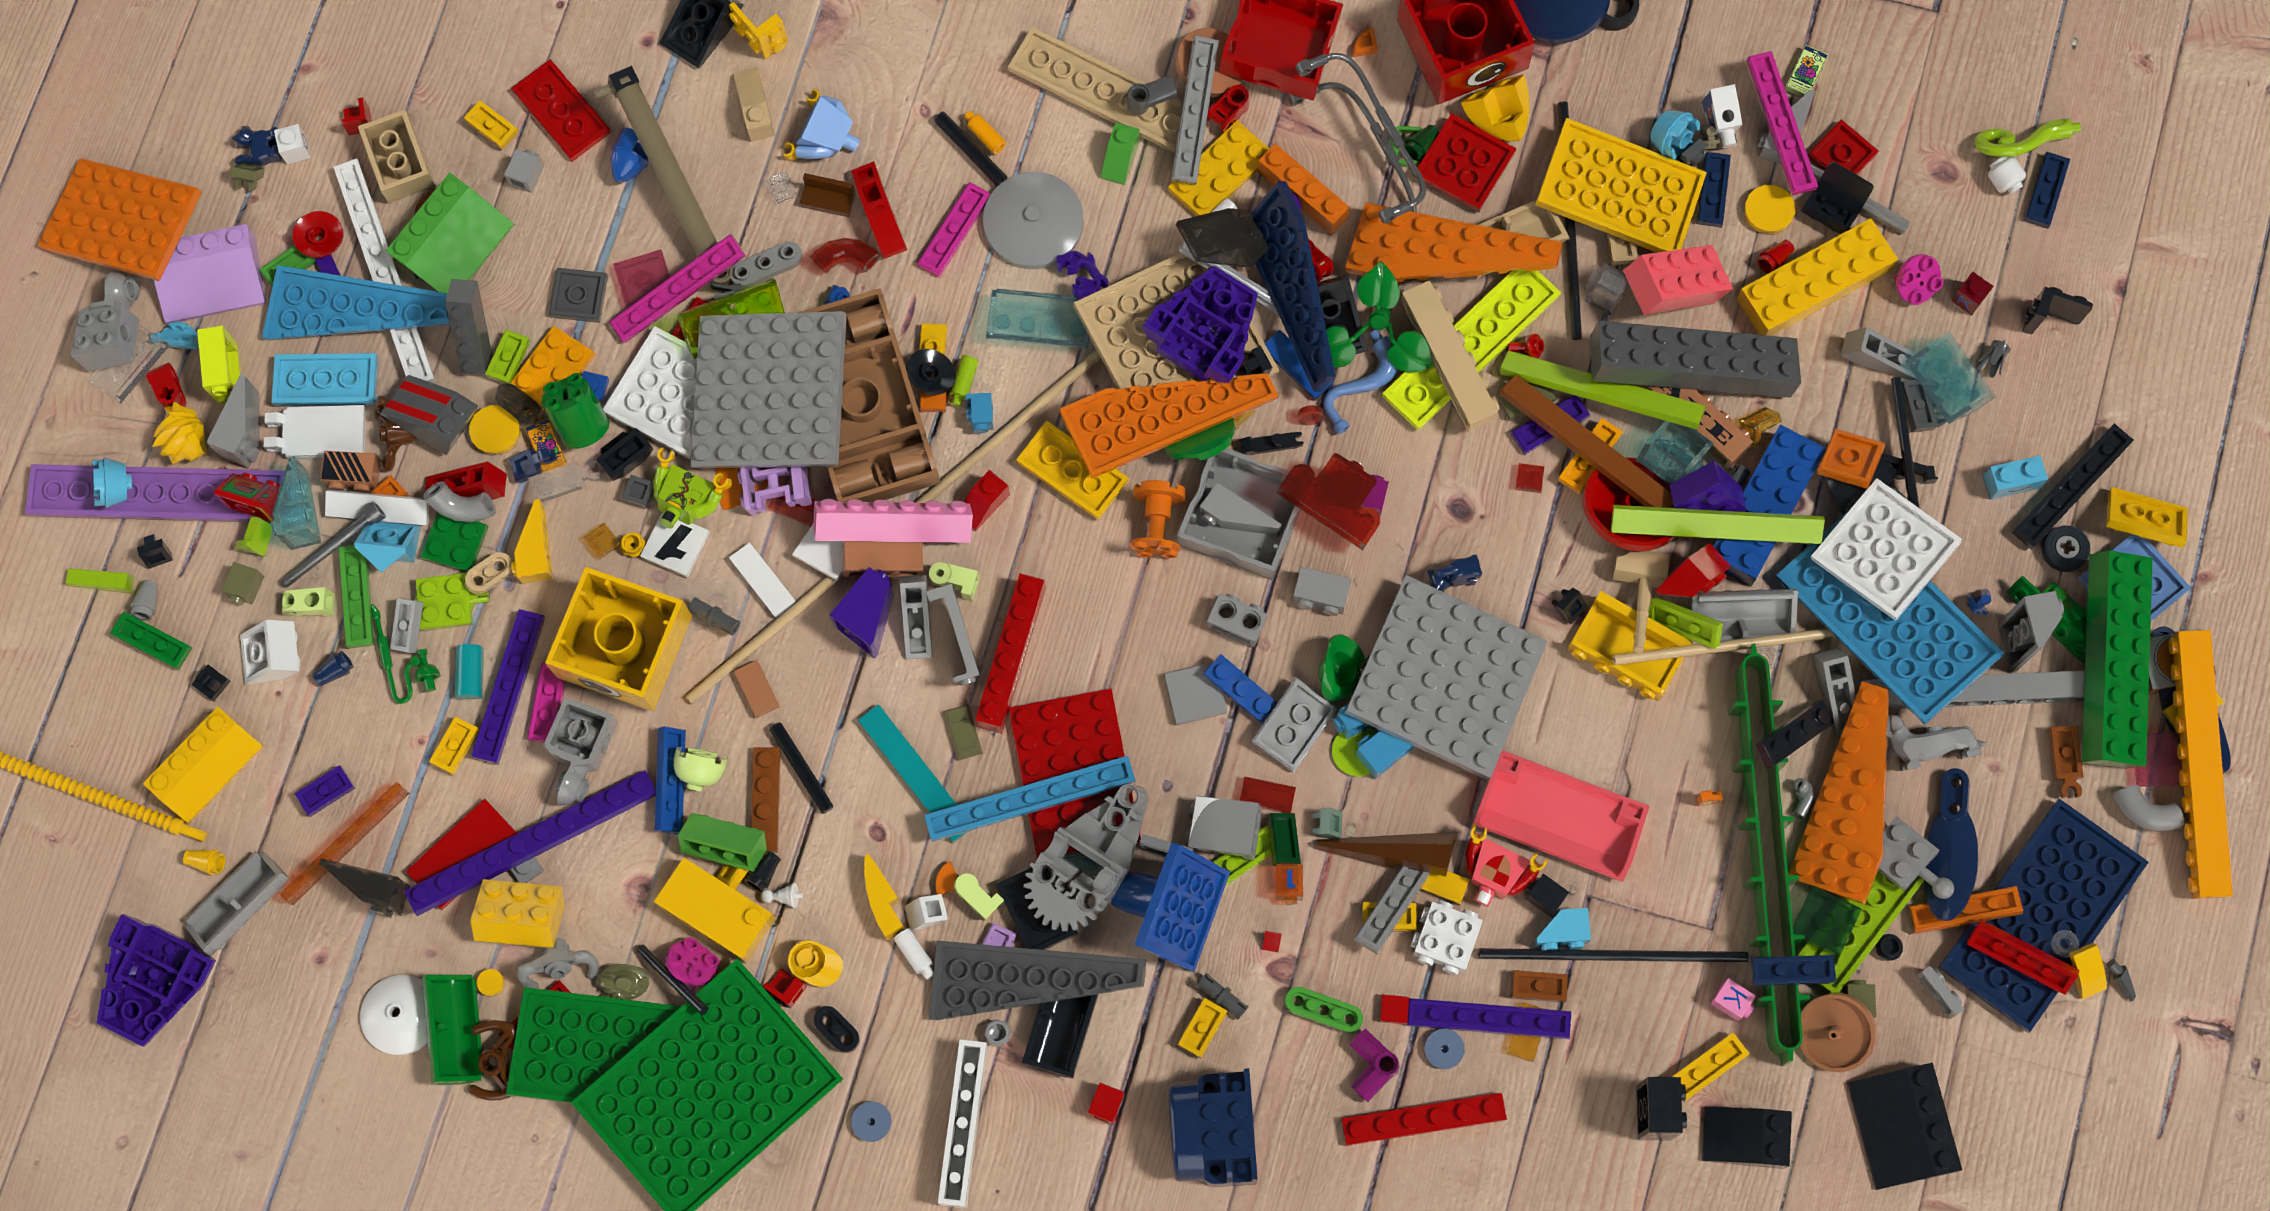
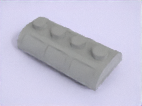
(1749, 611)
(235, 902)

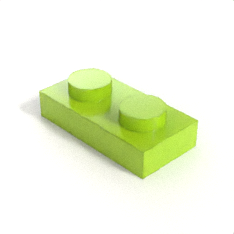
(508, 357)

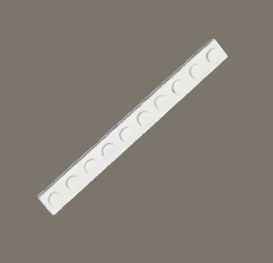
(380, 263)

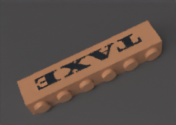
(1716, 425)

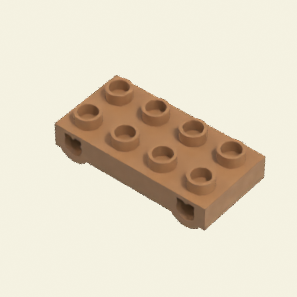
(881, 427)

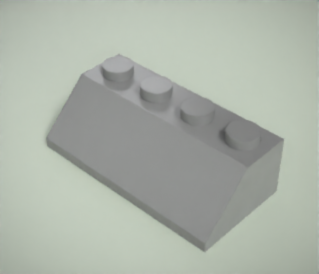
(2029, 627)

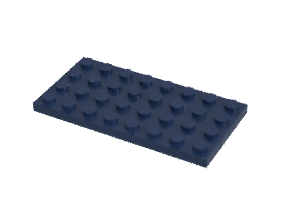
(2067, 880)

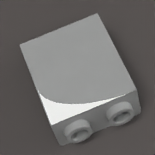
(1224, 826)

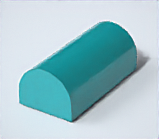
(469, 672)

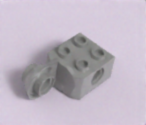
(107, 328)
(578, 741)

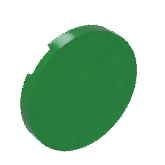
(1203, 444)

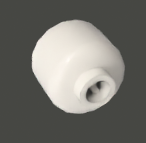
(2007, 175)

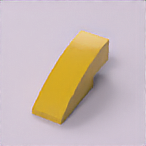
(881, 899)

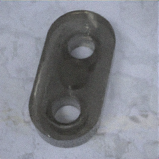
(518, 403)

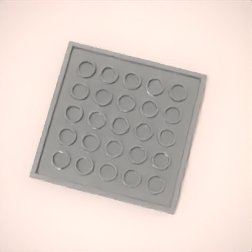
(769, 390)
(1446, 677)

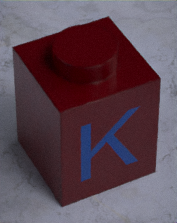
(1972, 293)

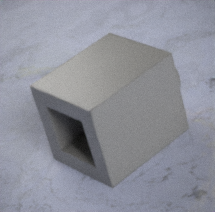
(524, 170)

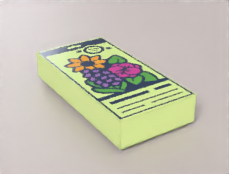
(1806, 71)

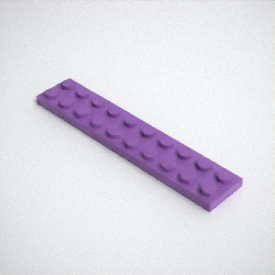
(154, 493)

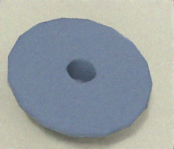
(1444, 1048)
(871, 1121)

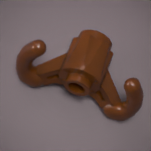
(390, 433)
(509, 1034)

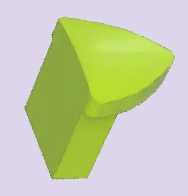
(255, 538)

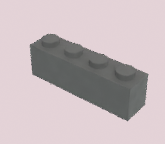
(468, 326)

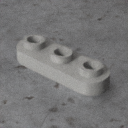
(778, 264)

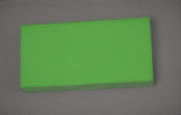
(290, 258)

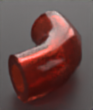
(845, 251)

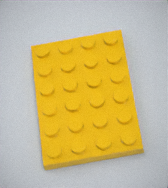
(1620, 188)

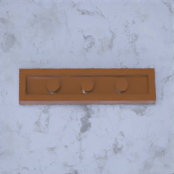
(766, 794)

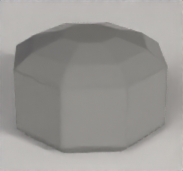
(997, 1033)

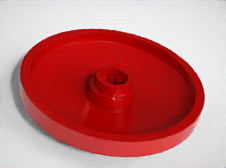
(1598, 503)

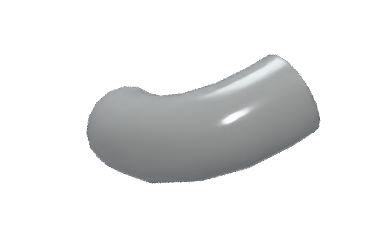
(458, 507)
(2145, 813)

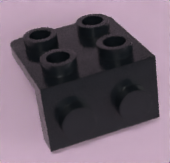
(1837, 198)
(2057, 304)

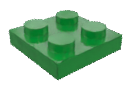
(454, 543)

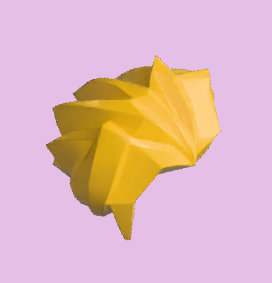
(181, 435)

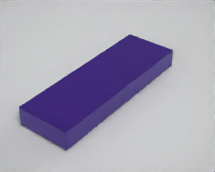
(1533, 435)

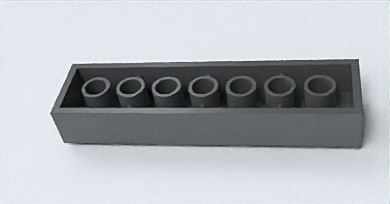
(1695, 359)

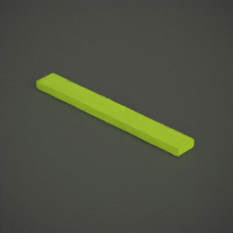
(1614, 394)
(1717, 524)

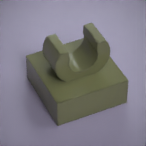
(248, 173)

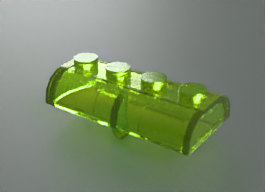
(757, 299)

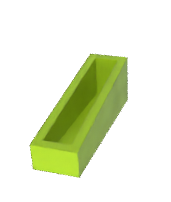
(100, 580)

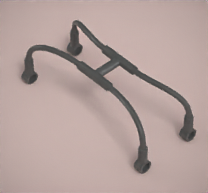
(1382, 136)

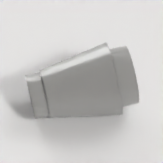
(145, 601)

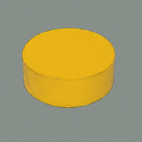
(490, 982)

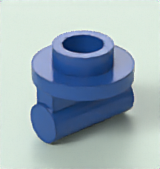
(836, 293)
(1977, 604)

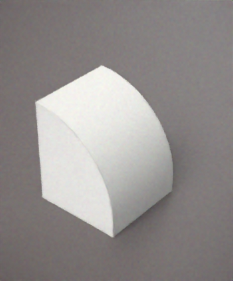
(926, 912)

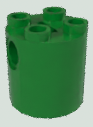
(575, 411)

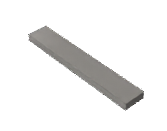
(1194, 110)

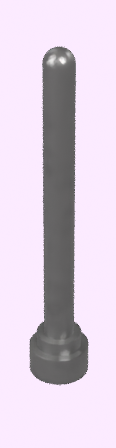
(371, 515)

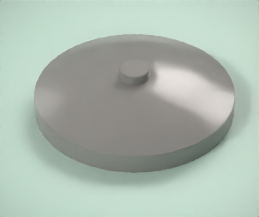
(1033, 220)

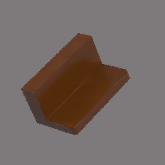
(827, 195)

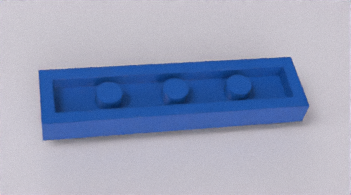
(668, 785)

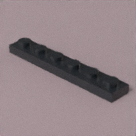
(2072, 486)

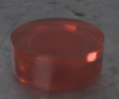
(1310, 415)

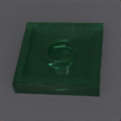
(1826, 921)

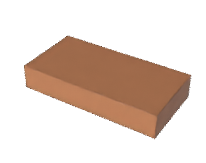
(756, 689)

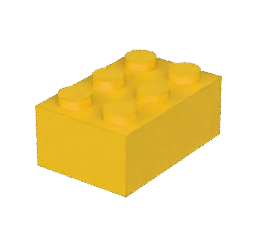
(517, 913)

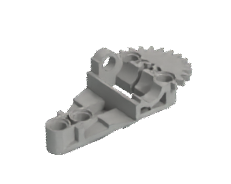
(1100, 840)

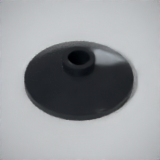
(936, 366)

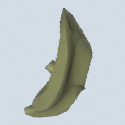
(622, 981)

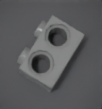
(1233, 626)

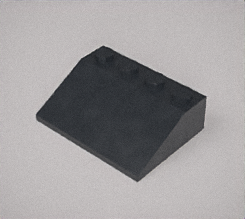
(1904, 1126)

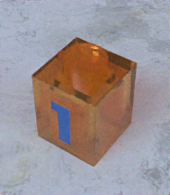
(1289, 883)

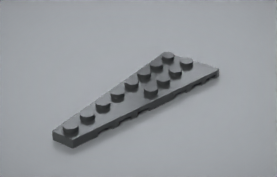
(996, 978)

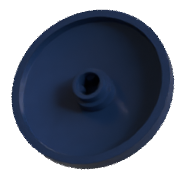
(1561, 19)

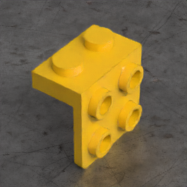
(766, 38)

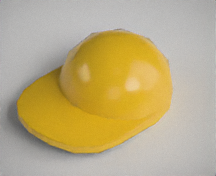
(815, 963)

